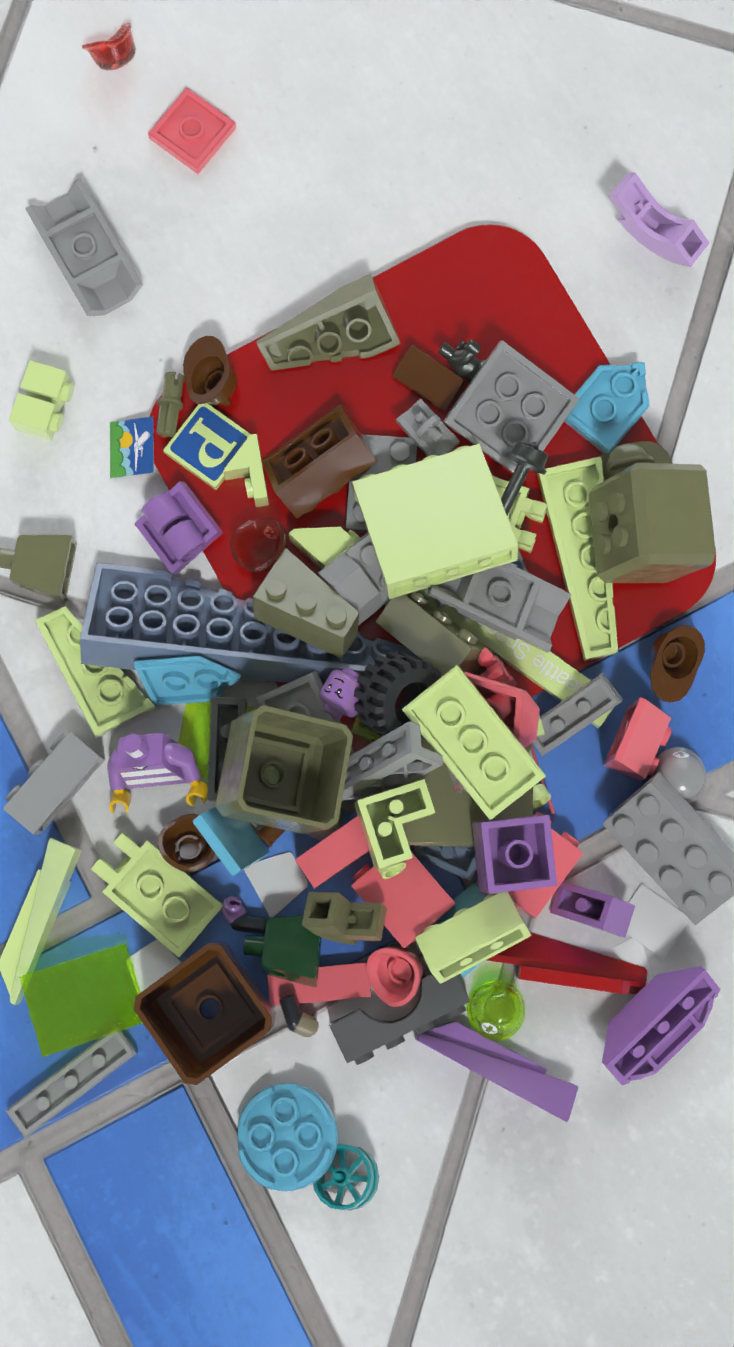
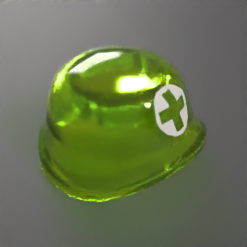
(496, 1010)

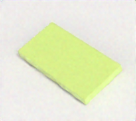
(474, 742)

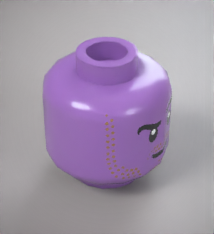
(339, 693)

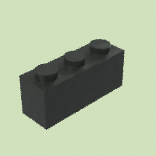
(223, 712)

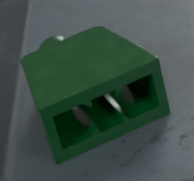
(287, 950)

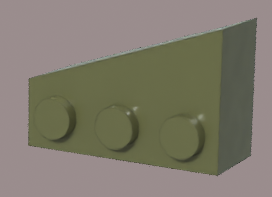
(431, 634)

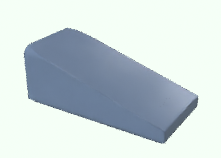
(454, 859)

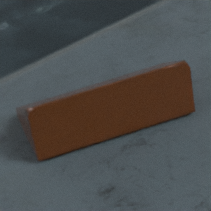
(428, 378)

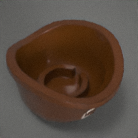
(184, 845)

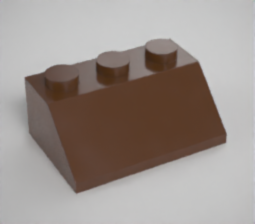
(318, 462)

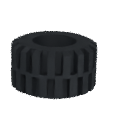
(384, 683)

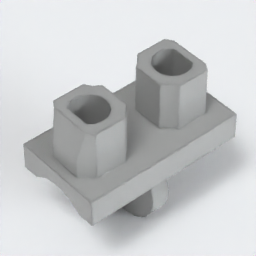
(427, 430)

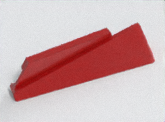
(568, 965)

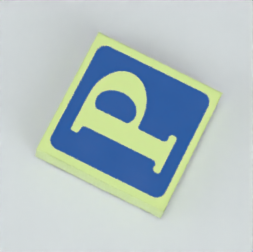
(206, 444)

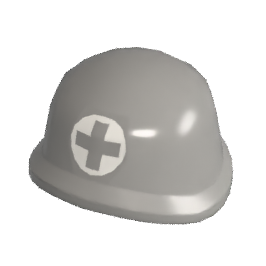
(683, 771)

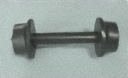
(528, 458)

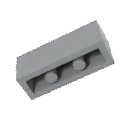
(52, 783)

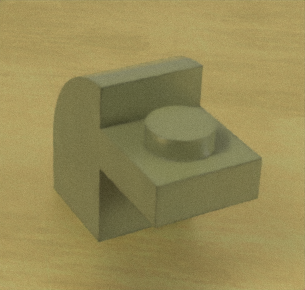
(341, 921)

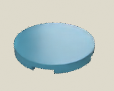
(287, 1137)

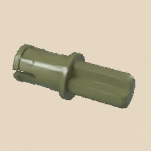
(170, 404)

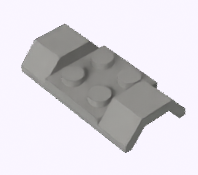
(86, 251)
(358, 578)
(507, 602)

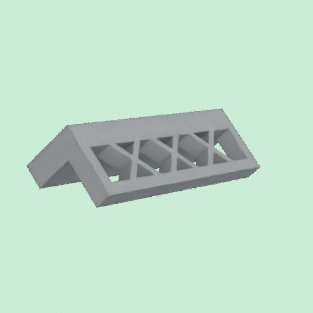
(382, 758)

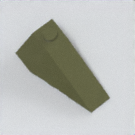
(337, 327)

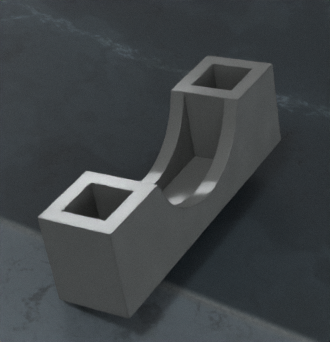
(361, 1034)

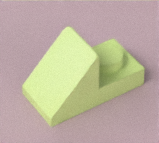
(248, 463)

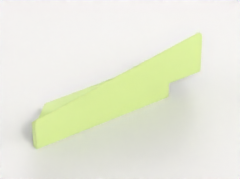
(37, 916)

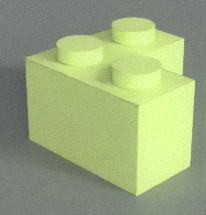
(383, 817)

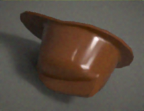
(208, 372)
(675, 662)

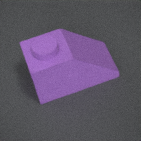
(593, 909)

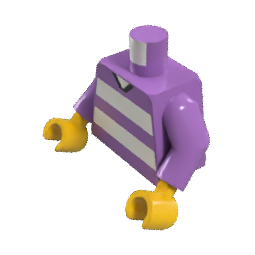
(152, 762)

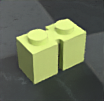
(45, 396)

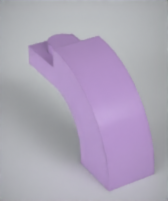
(655, 227)

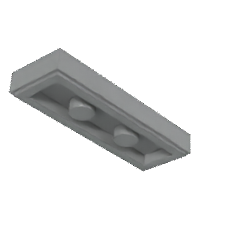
(576, 712)

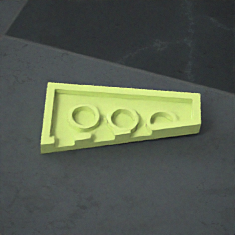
(101, 692)

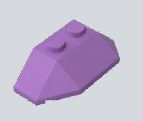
(658, 1023)

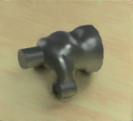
(463, 358)

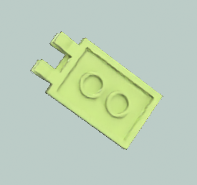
(158, 895)

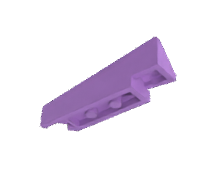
(502, 1067)

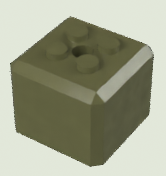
(652, 523)
(311, 767)

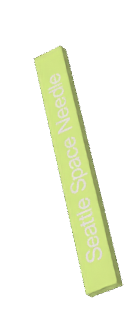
(535, 664)

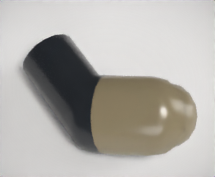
(296, 1020)

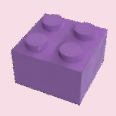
(514, 854)

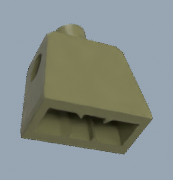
(41, 564)

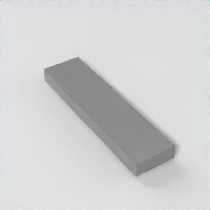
(70, 1082)

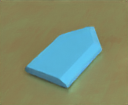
(610, 404)
(184, 679)

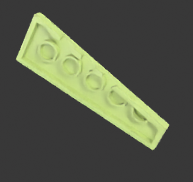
(569, 516)

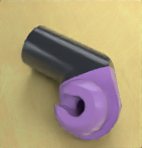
(239, 919)

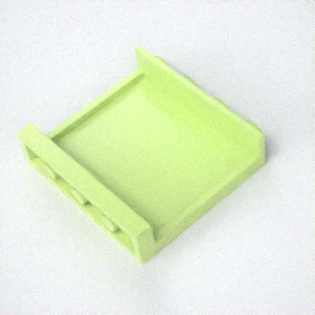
(435, 520)

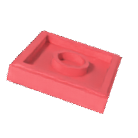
(192, 130)

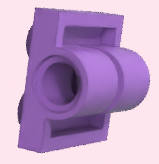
(177, 527)

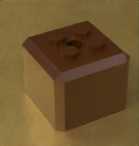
(175, 1020)

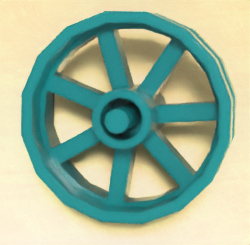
(348, 1178)

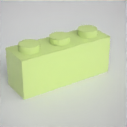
(472, 936)

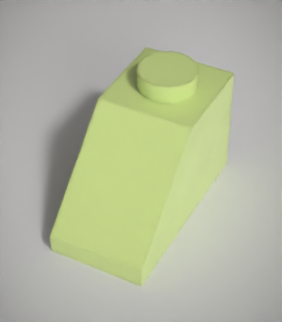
(323, 543)

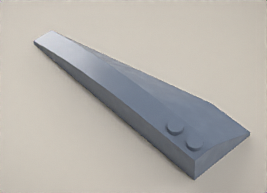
(155, 616)

